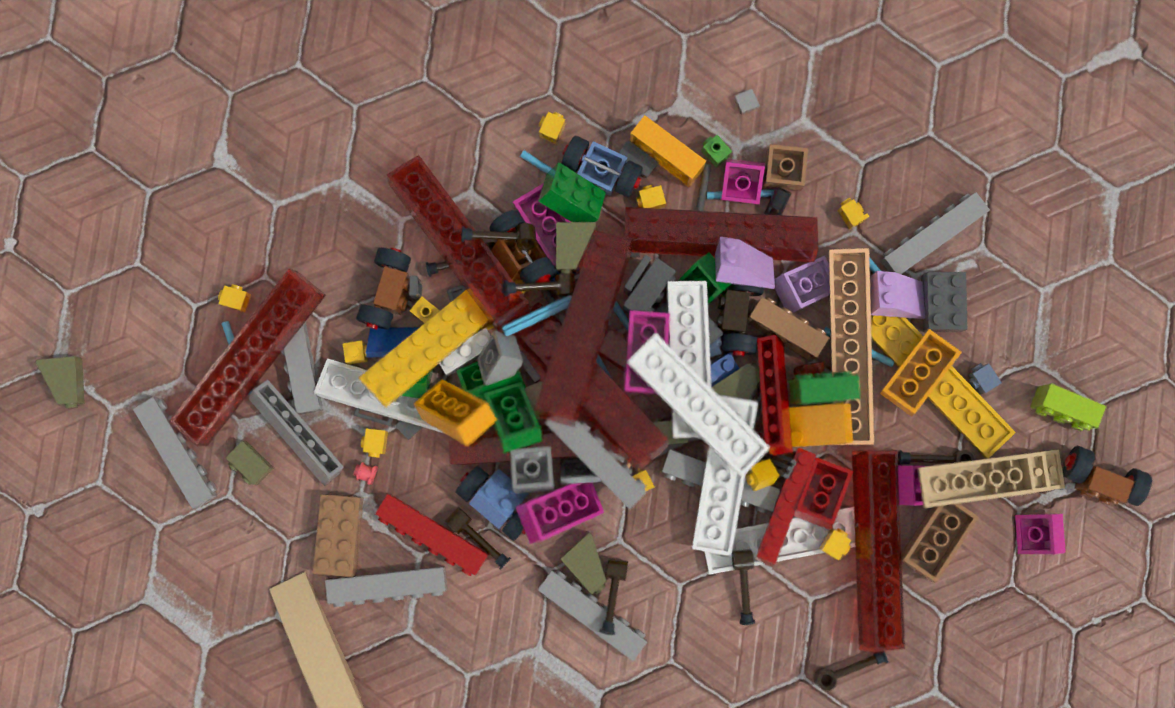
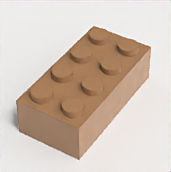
(793, 332)
(338, 535)
(938, 540)

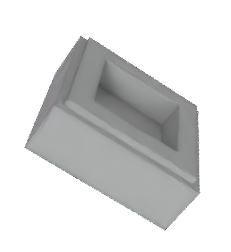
(746, 101)

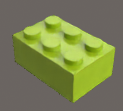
(1067, 407)

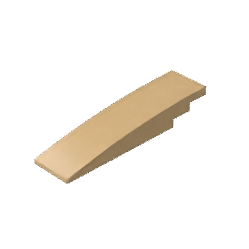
(991, 478)
(315, 644)

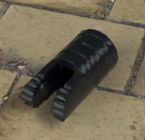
(778, 201)

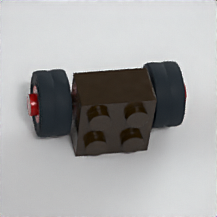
(733, 319)

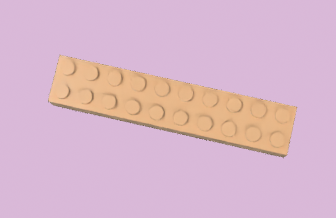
(852, 333)

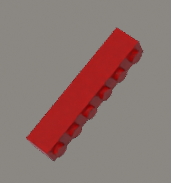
(774, 395)
(785, 508)
(432, 534)

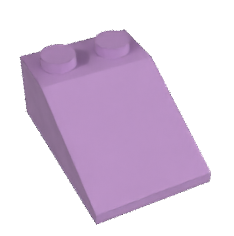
(743, 264)
(804, 285)
(896, 295)

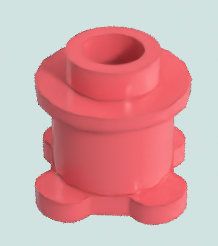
(365, 473)

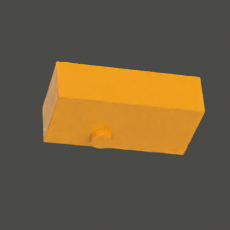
(667, 151)
(920, 373)
(455, 412)
(821, 425)

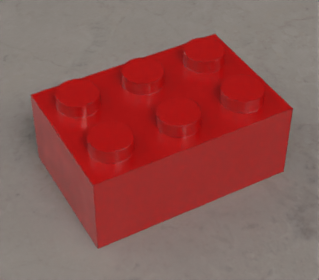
(823, 493)

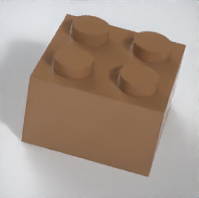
(785, 167)

